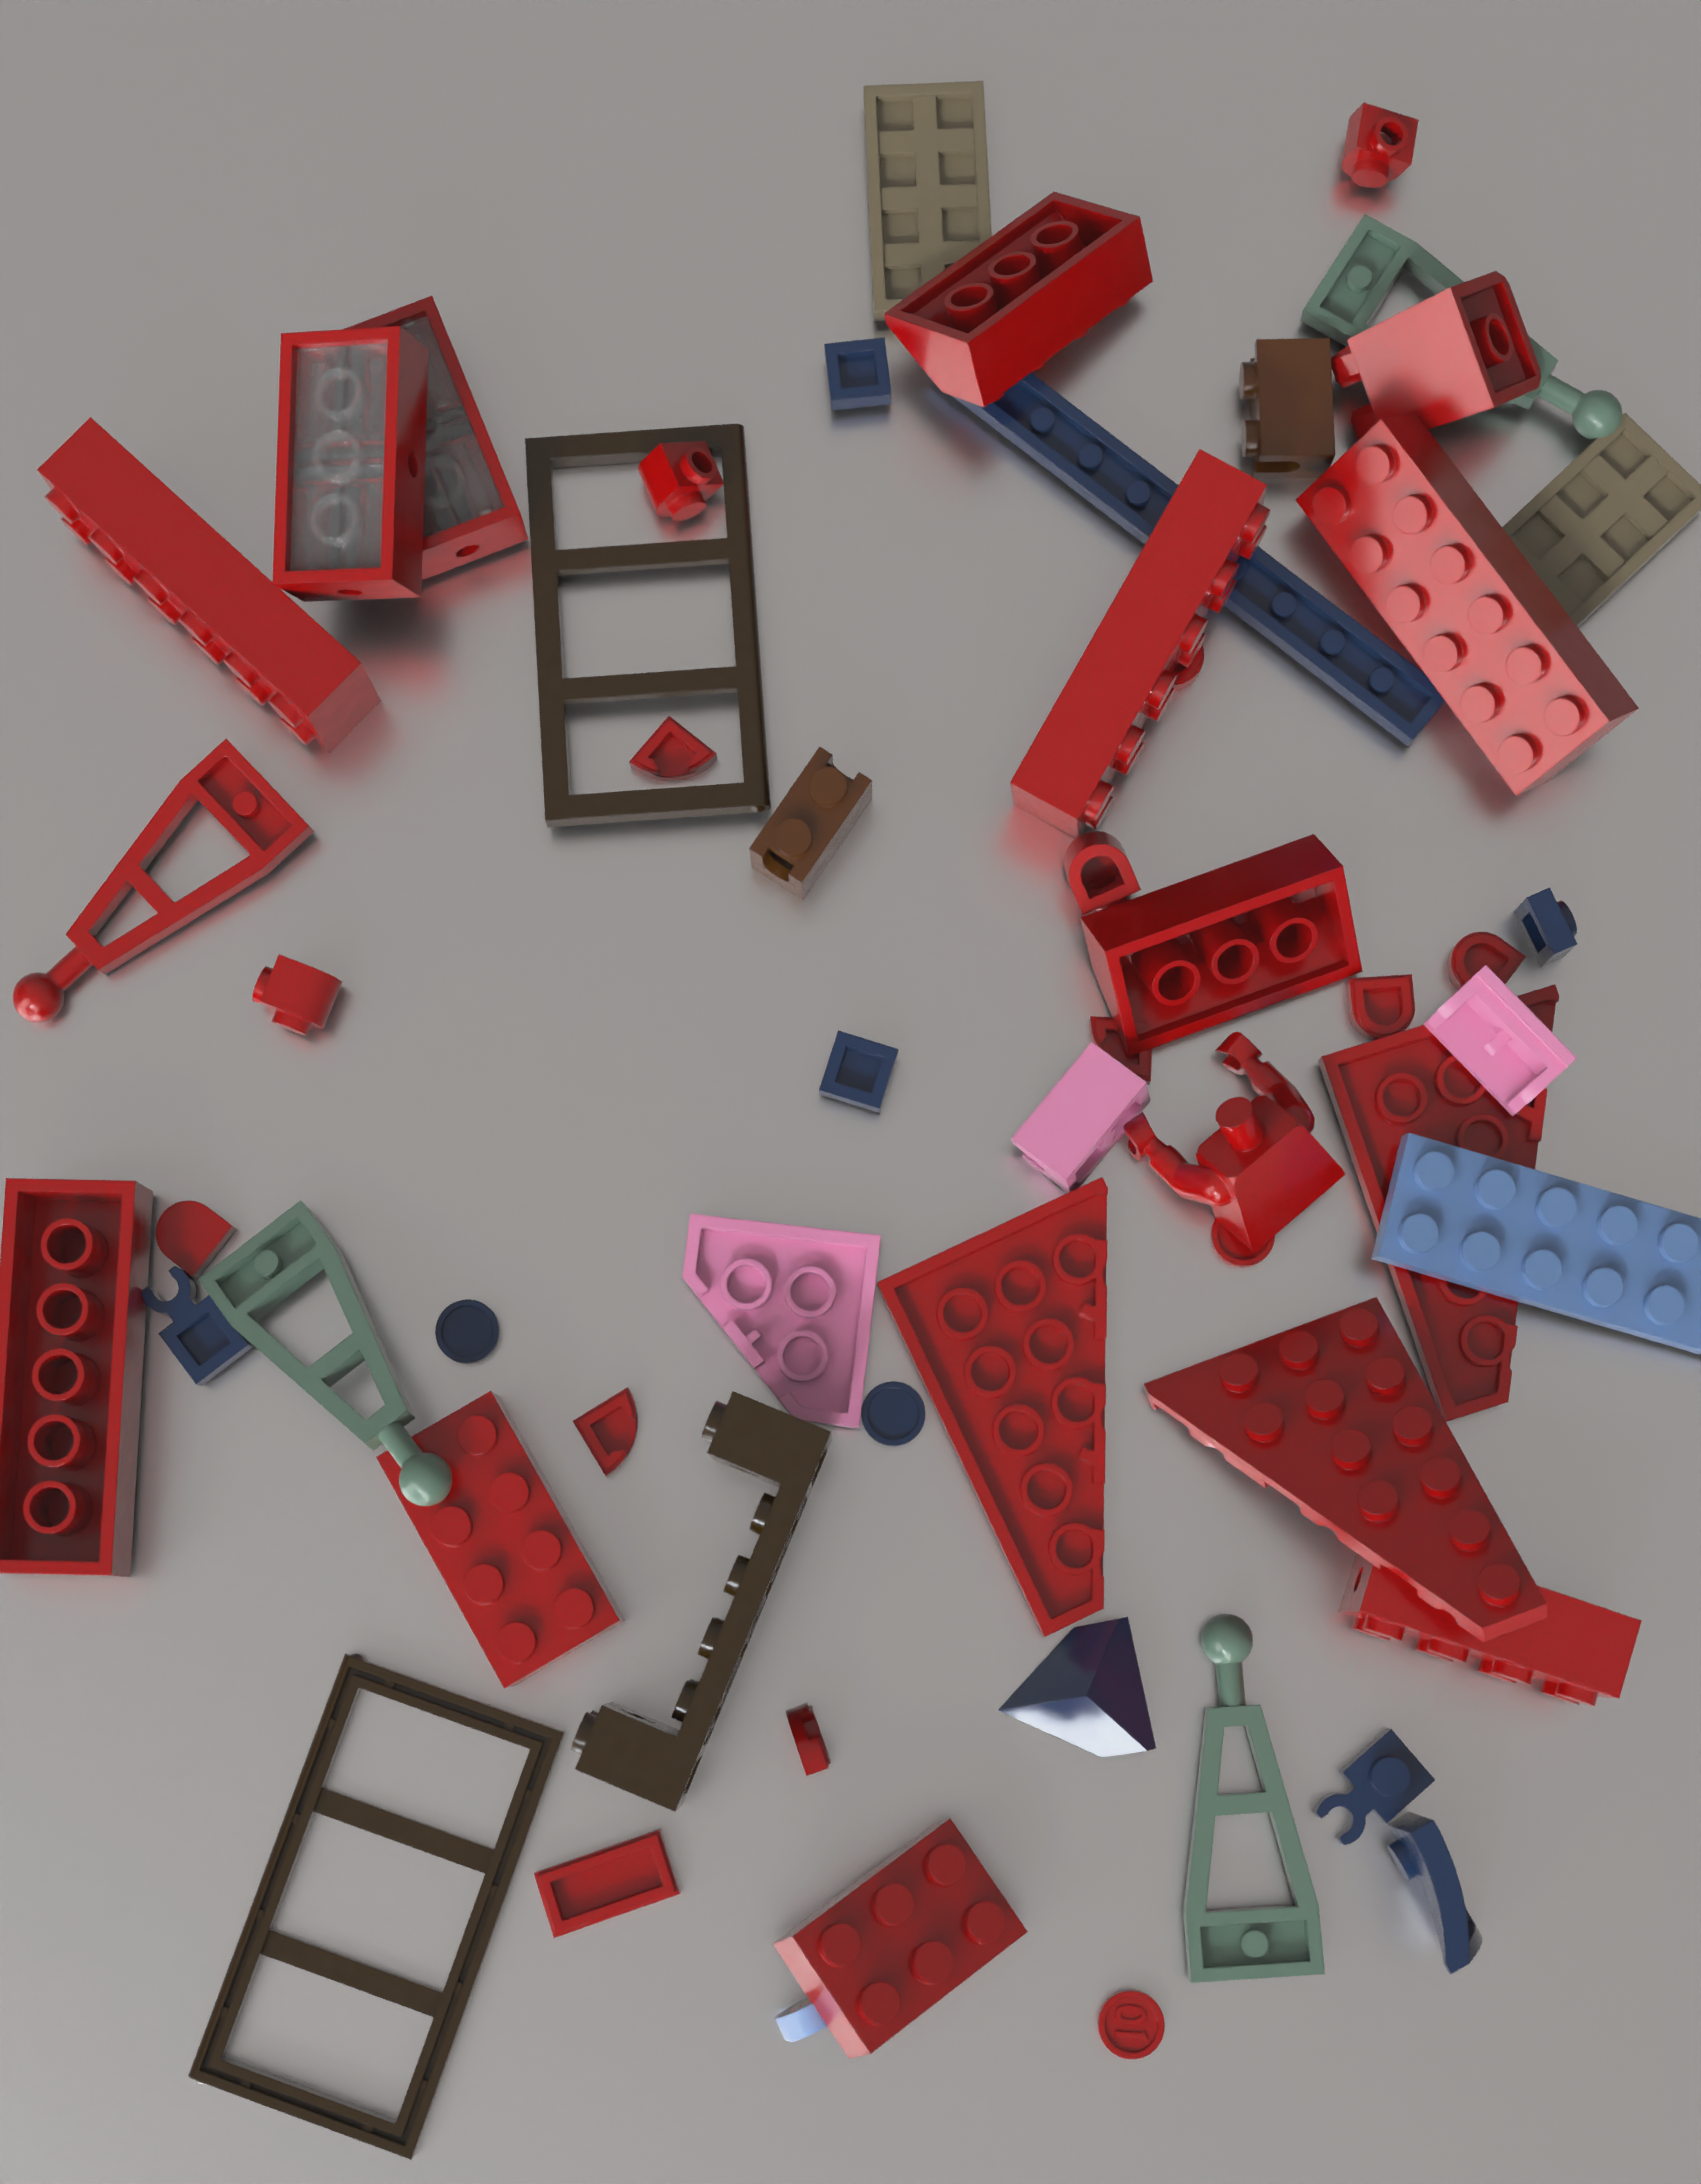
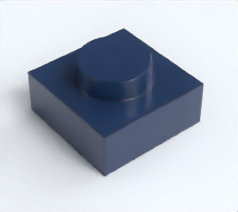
(857, 373)
(1547, 926)
(858, 1071)

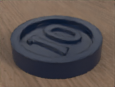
(467, 1331)
(893, 1413)

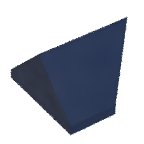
(1089, 1692)

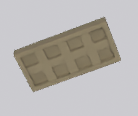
(923, 182)
(1604, 518)

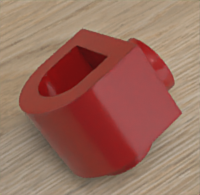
(1375, 156)
(680, 478)
(1099, 871)
(296, 994)

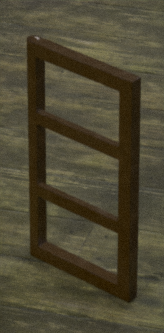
(556, 692)
(446, 2006)

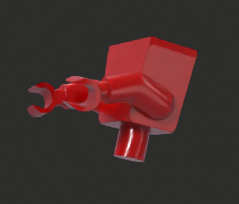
(1258, 1163)

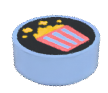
(799, 2021)

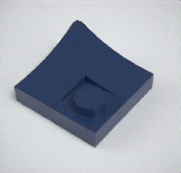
(1424, 1855)

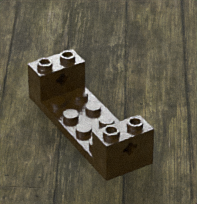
(648, 1754)

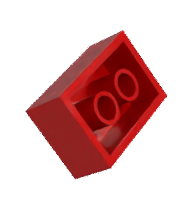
(900, 1939)

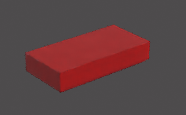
(607, 1883)

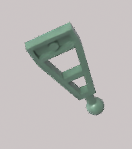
(1364, 278)
(272, 1269)
(1245, 1940)

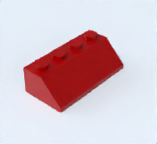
(1022, 296)
(1224, 943)

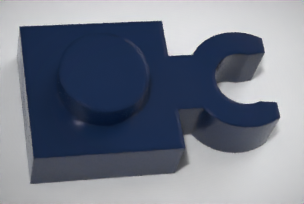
(199, 1332)
(1381, 1781)

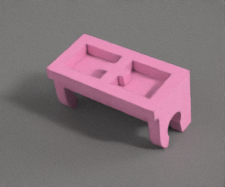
(1499, 1040)
(1081, 1118)

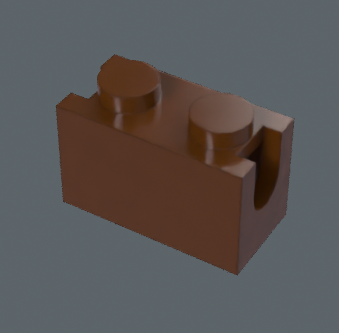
(1290, 408)
(810, 824)

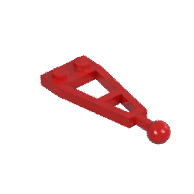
(246, 809)

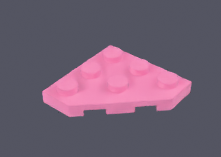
(792, 1306)

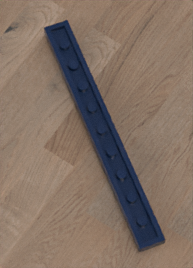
(1265, 590)

